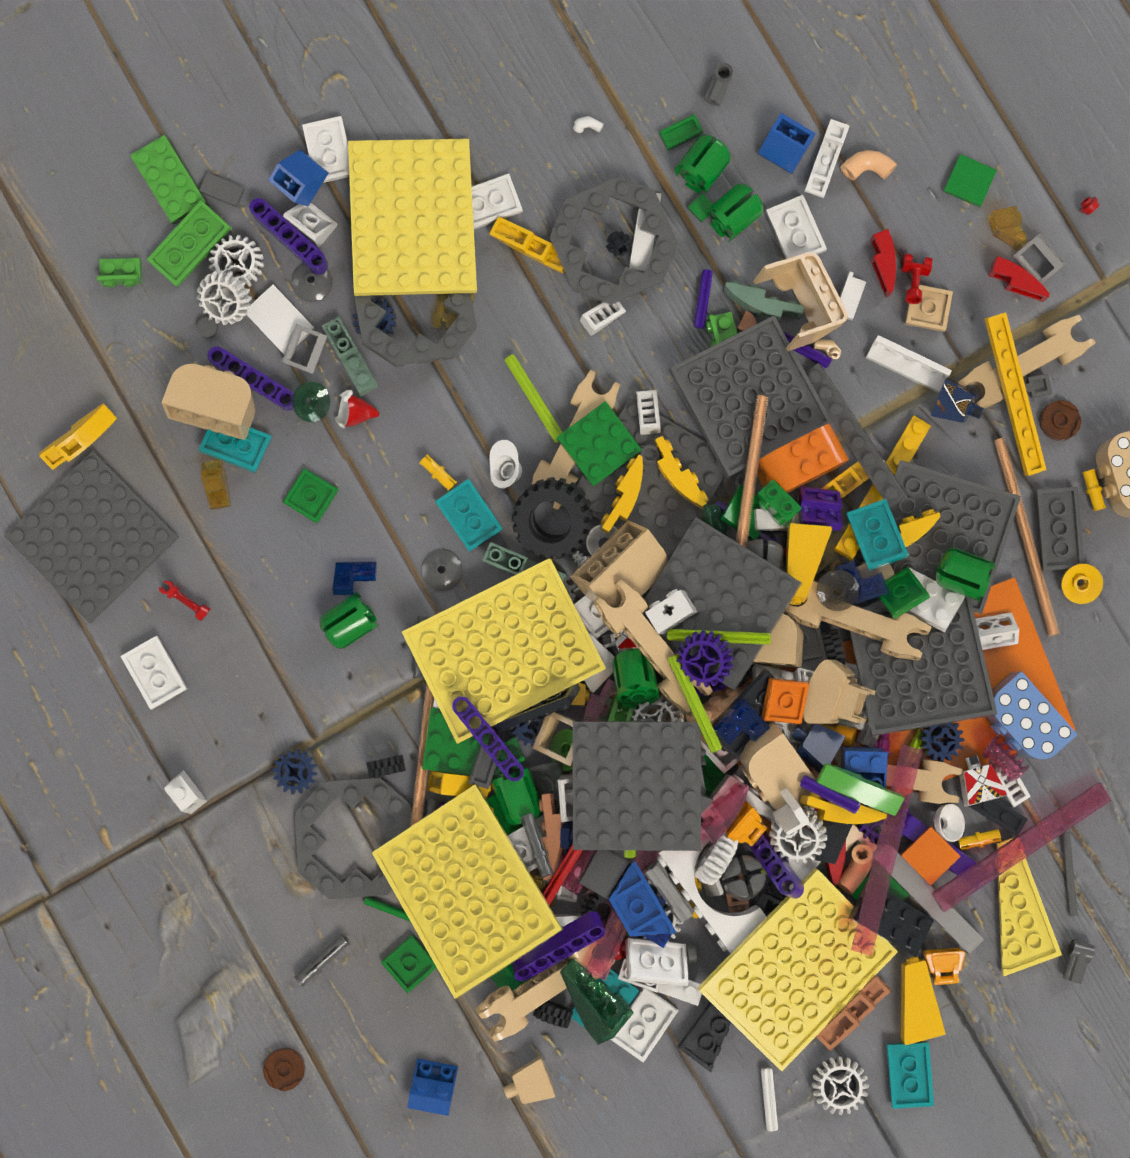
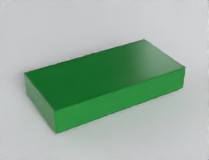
(681, 132)

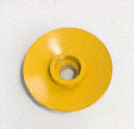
(1088, 590)

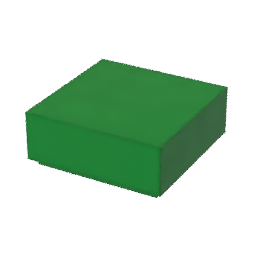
(699, 206)

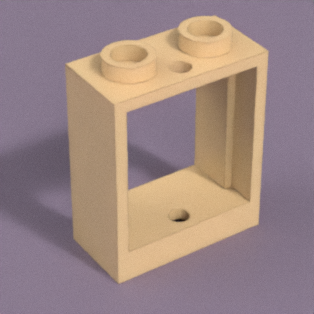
(546, 733)

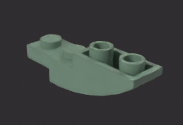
(754, 301)
(350, 356)
(509, 561)

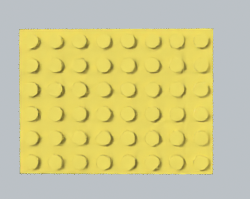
(411, 217)
(504, 648)
(466, 891)
(794, 971)

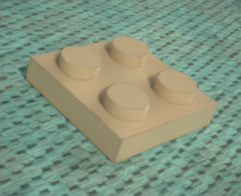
(932, 311)

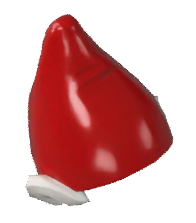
(354, 410)

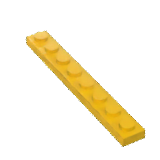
(1015, 394)
(903, 450)

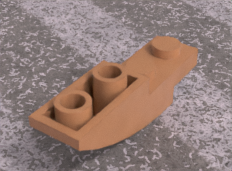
(552, 828)

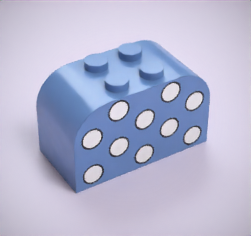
(1028, 719)

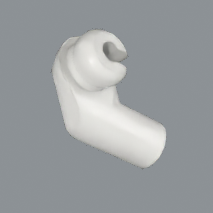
(586, 122)

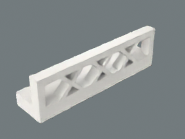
(908, 363)
(998, 634)

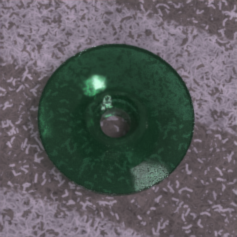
(318, 404)

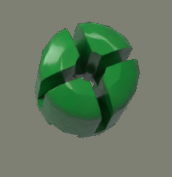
(703, 163)
(735, 211)
(964, 573)
(347, 621)
(634, 678)
(516, 797)

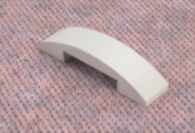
(826, 158)
(642, 244)

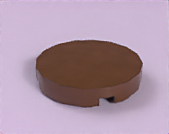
(1060, 420)
(284, 1069)

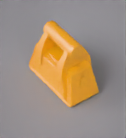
(744, 824)
(944, 961)

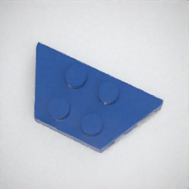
(639, 906)

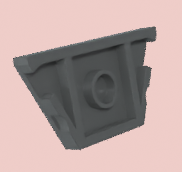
(813, 647)

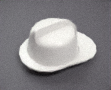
(504, 464)

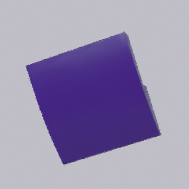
(820, 507)

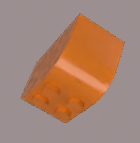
(802, 460)

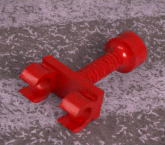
(914, 294)
(200, 611)

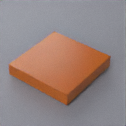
(785, 701)
(930, 855)

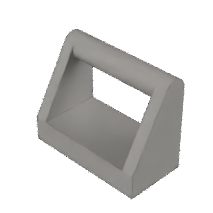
(1047, 250)
(321, 338)

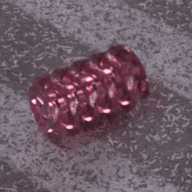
(1003, 760)

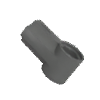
(718, 85)
(1079, 956)

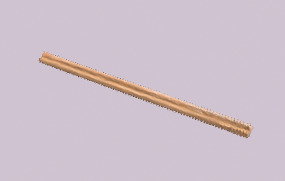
(751, 471)
(1025, 534)
(420, 786)

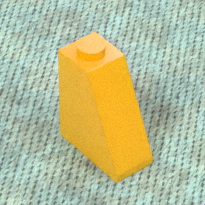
(451, 784)

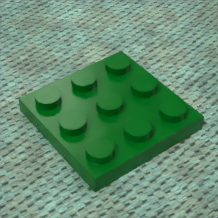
(599, 443)
(444, 753)

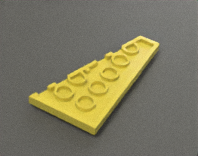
(1024, 925)

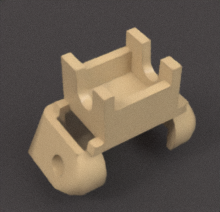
(833, 696)

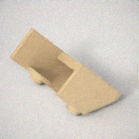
(813, 290)

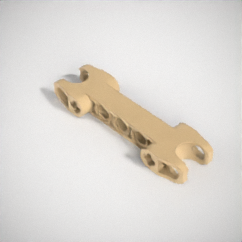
(1058, 345)
(586, 401)
(629, 618)
(864, 622)
(927, 780)
(516, 1004)

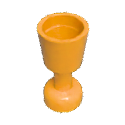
(847, 731)

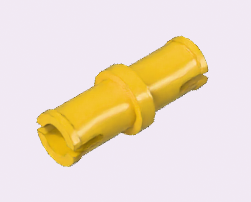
(438, 472)
(1094, 490)
(979, 839)

